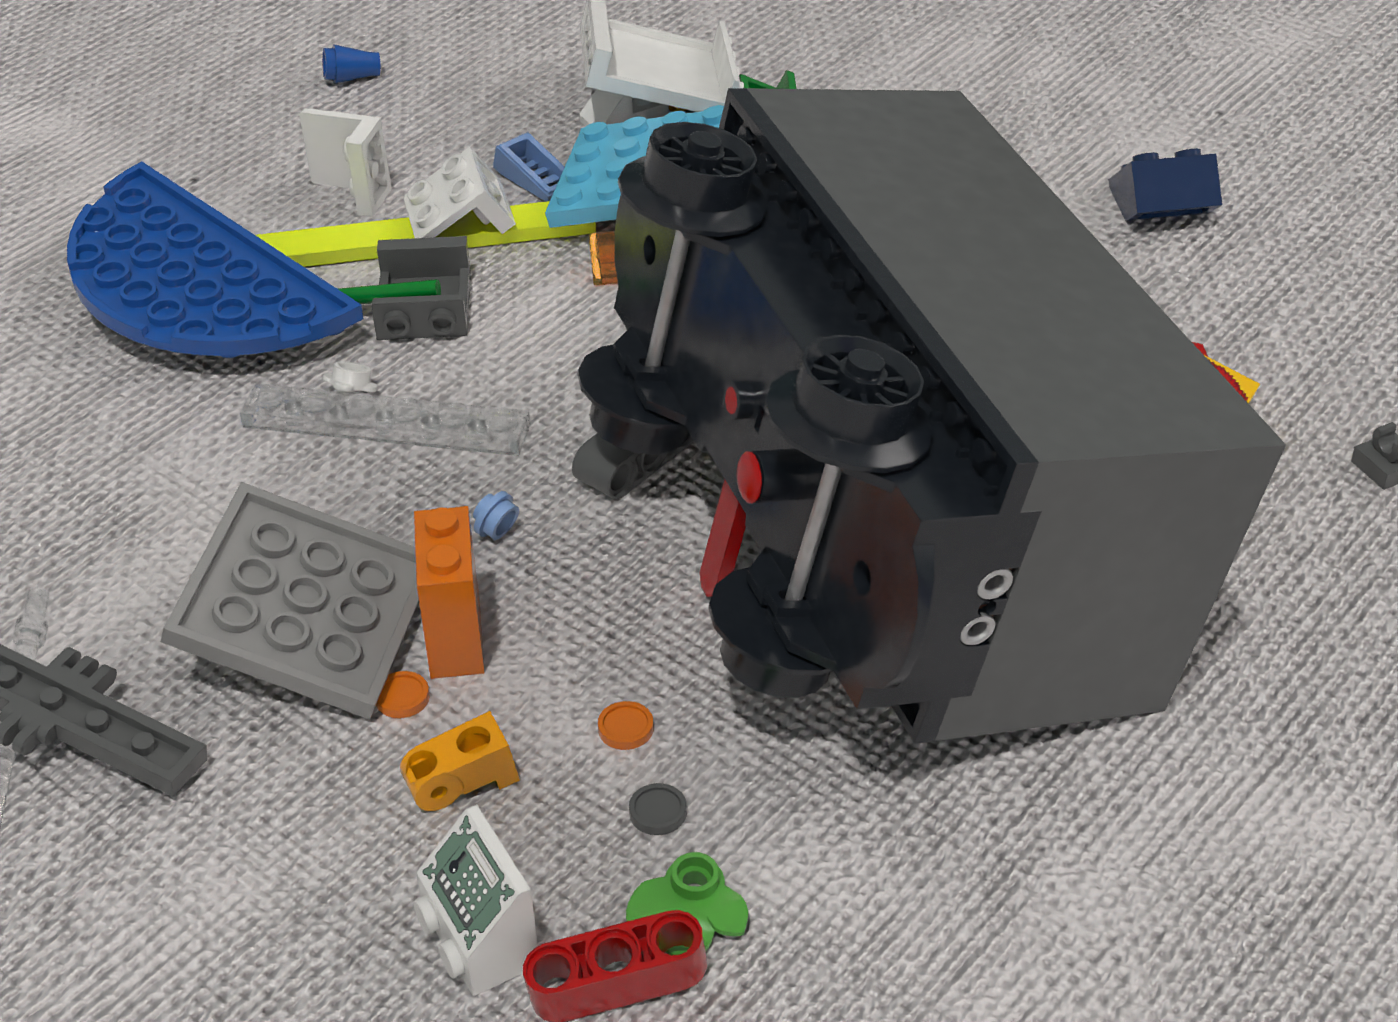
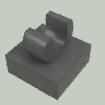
(1379, 456)

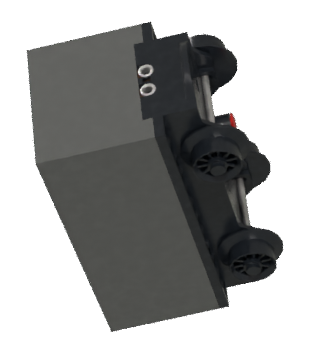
(931, 410)

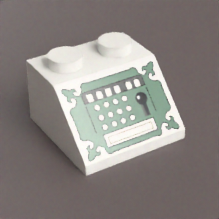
(476, 905)

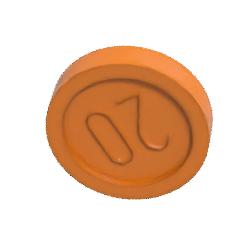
(403, 695)
(625, 725)

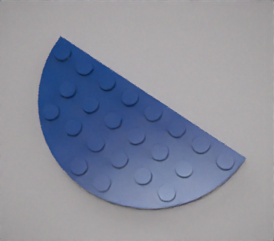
(191, 278)

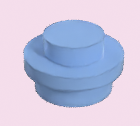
(495, 515)

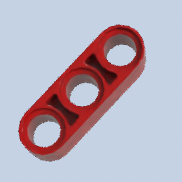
(586, 955)

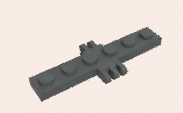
(70, 706)

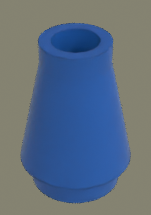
(348, 64)

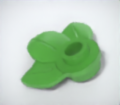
(712, 903)

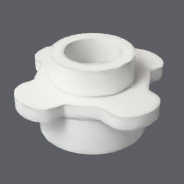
(350, 377)

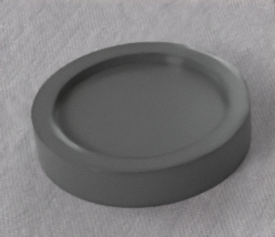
(657, 809)

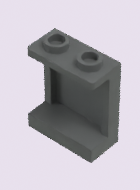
(424, 315)

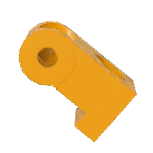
(458, 763)

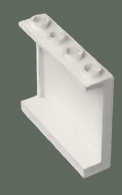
(655, 62)

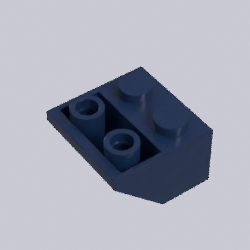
(1167, 186)

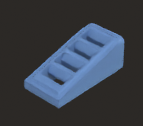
(510, 160)

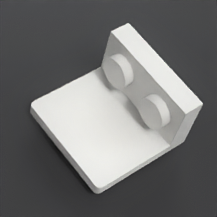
(347, 154)
(455, 190)

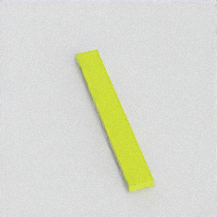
(360, 240)

